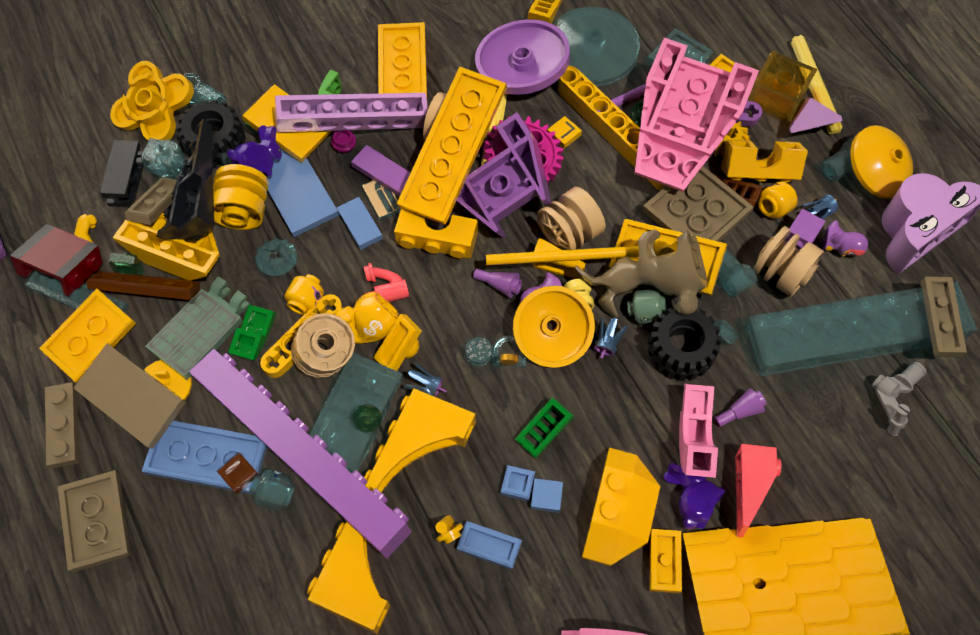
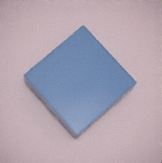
(517, 483)
(547, 495)

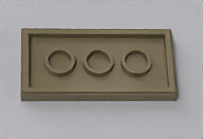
(130, 395)

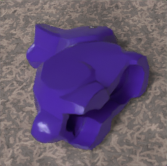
(257, 155)
(697, 497)

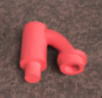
(391, 291)

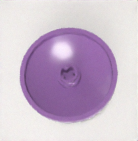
(524, 55)

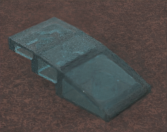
(357, 385)

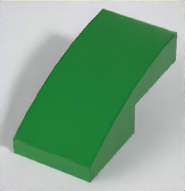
(253, 333)

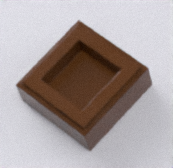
(238, 473)

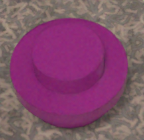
(343, 140)

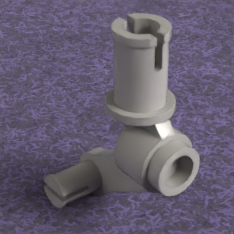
(889, 388)

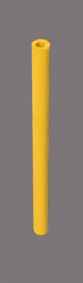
(562, 255)

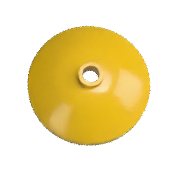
(880, 161)
(567, 340)

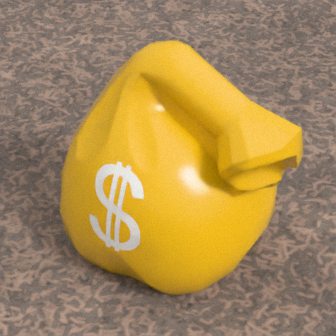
(369, 318)

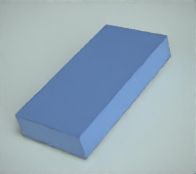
(359, 223)
(489, 545)

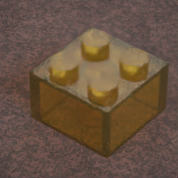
(782, 85)

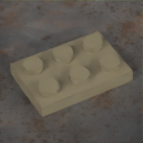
(93, 521)

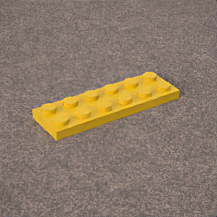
(452, 145)

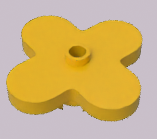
(151, 101)

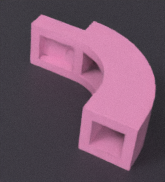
(696, 445)

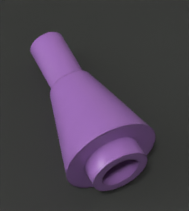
(506, 283)
(747, 405)

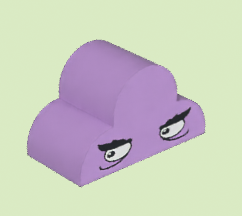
(925, 215)

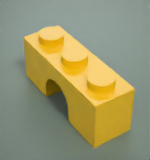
(783, 164)
(456, 239)

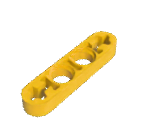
(273, 353)

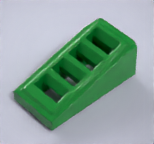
(551, 405)

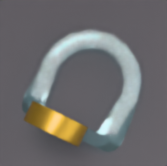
(507, 359)

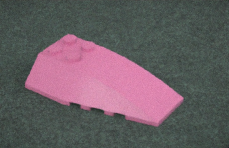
(687, 114)

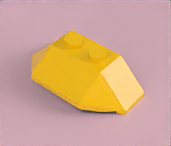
(180, 257)
(622, 509)

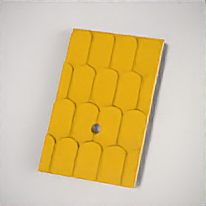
(813, 574)

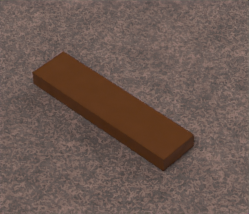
(143, 285)

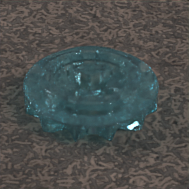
(279, 265)

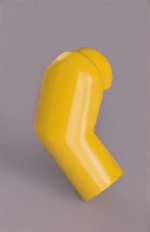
(83, 224)

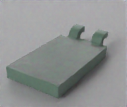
(199, 328)

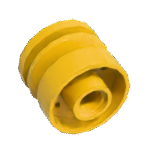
(239, 196)

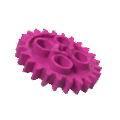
(548, 147)

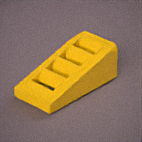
(550, 12)
(564, 268)

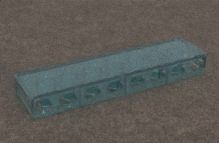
(846, 330)

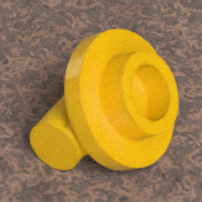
(448, 530)

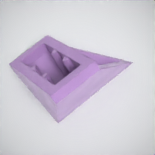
(813, 115)

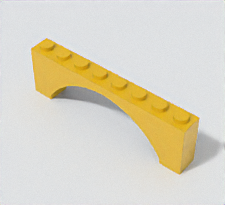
(346, 579)

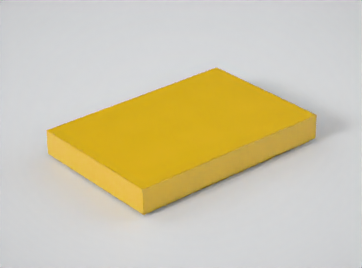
(296, 144)
(86, 333)

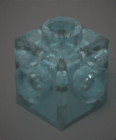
(163, 157)

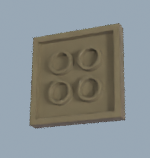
(704, 208)

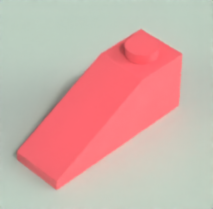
(755, 473)

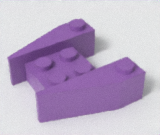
(507, 178)

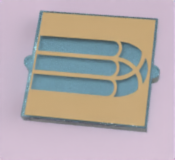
(381, 199)

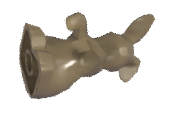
(674, 274)

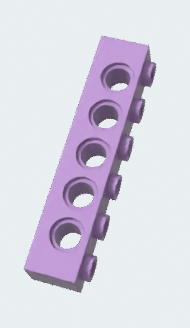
(350, 112)

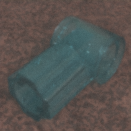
(203, 91)
(839, 163)
(734, 276)

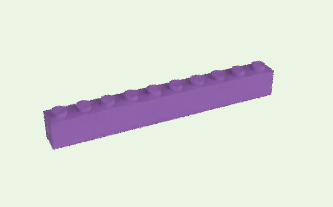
(303, 454)

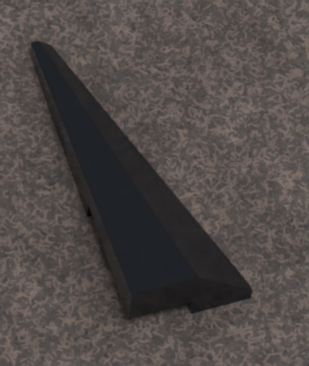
(193, 193)

